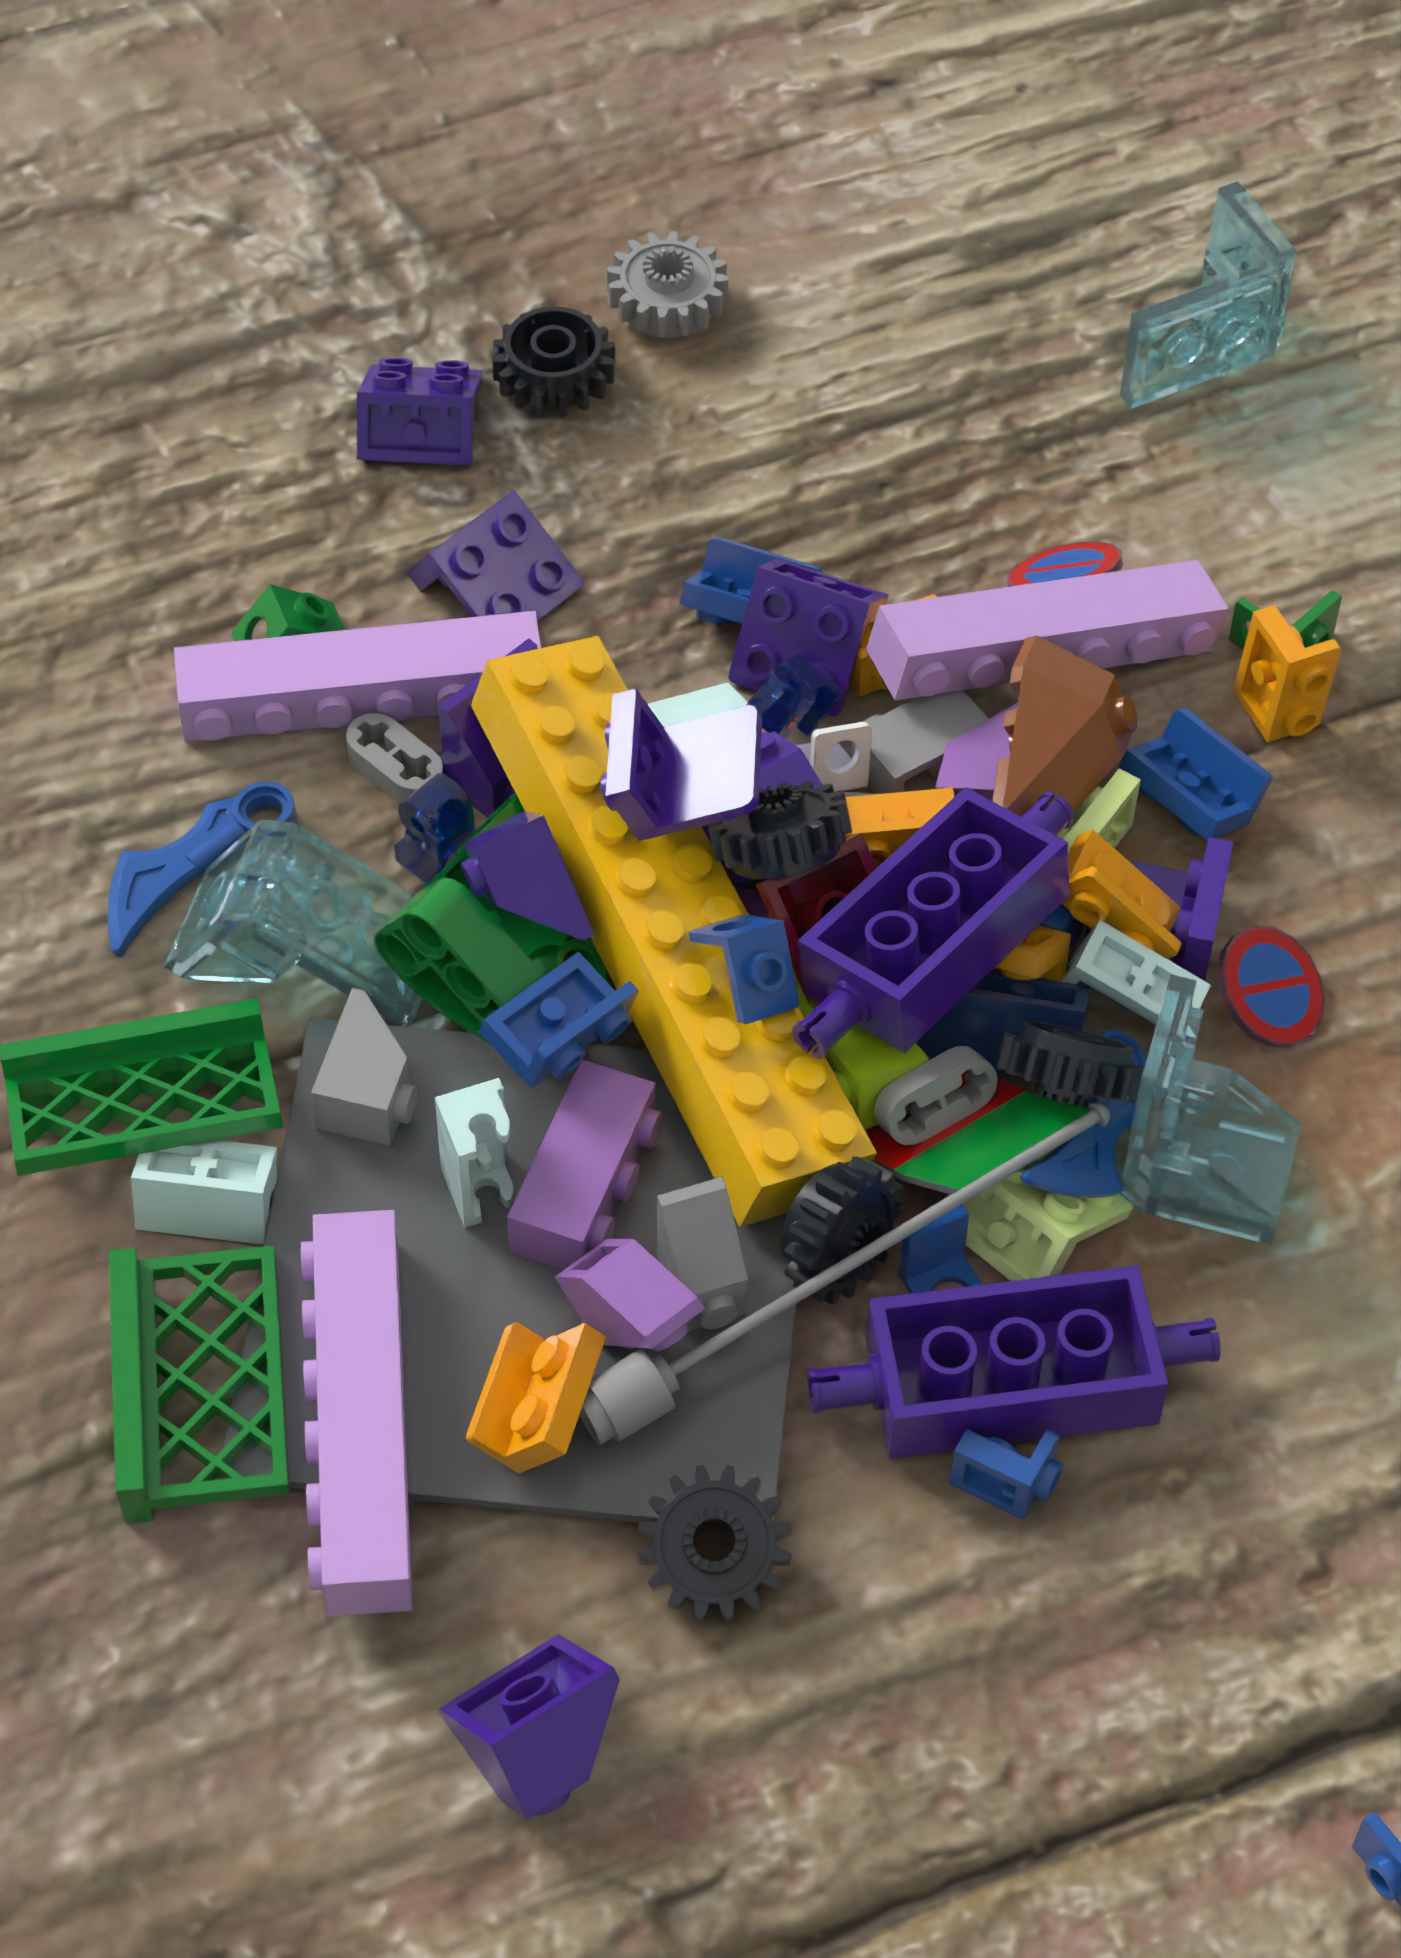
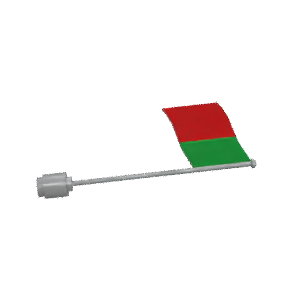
(956, 1161)

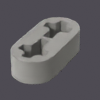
(402, 753)
(935, 1095)

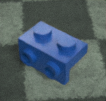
(726, 580)
(1198, 776)
(557, 1019)

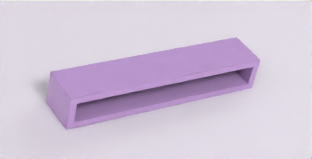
(1102, 617)
(337, 674)
(360, 1415)

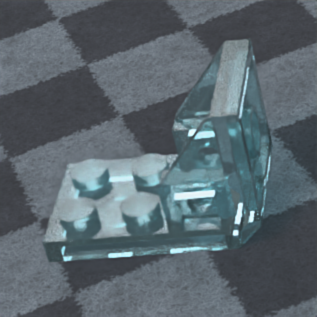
(1227, 319)
(289, 902)
(1204, 1136)

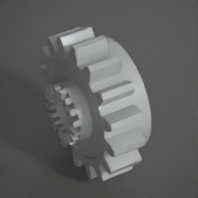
(667, 285)

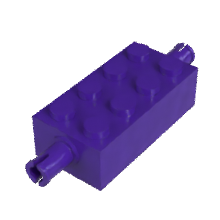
(933, 920)
(1014, 1361)

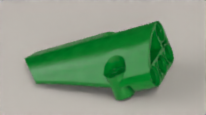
(467, 952)

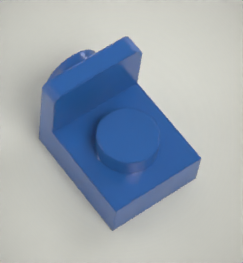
(1002, 1476)

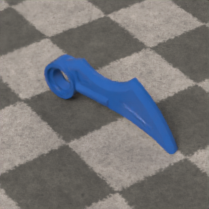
(151, 877)
(1088, 1161)

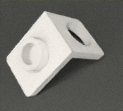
(832, 761)

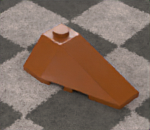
(1065, 728)

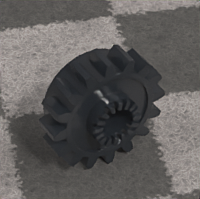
(553, 360)
(786, 833)
(1070, 1063)
(836, 1217)
(714, 1505)

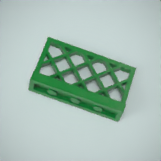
(132, 1061)
(140, 1396)

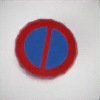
(1067, 562)
(1270, 987)

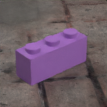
(584, 1166)

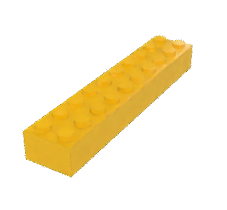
(745, 1090)

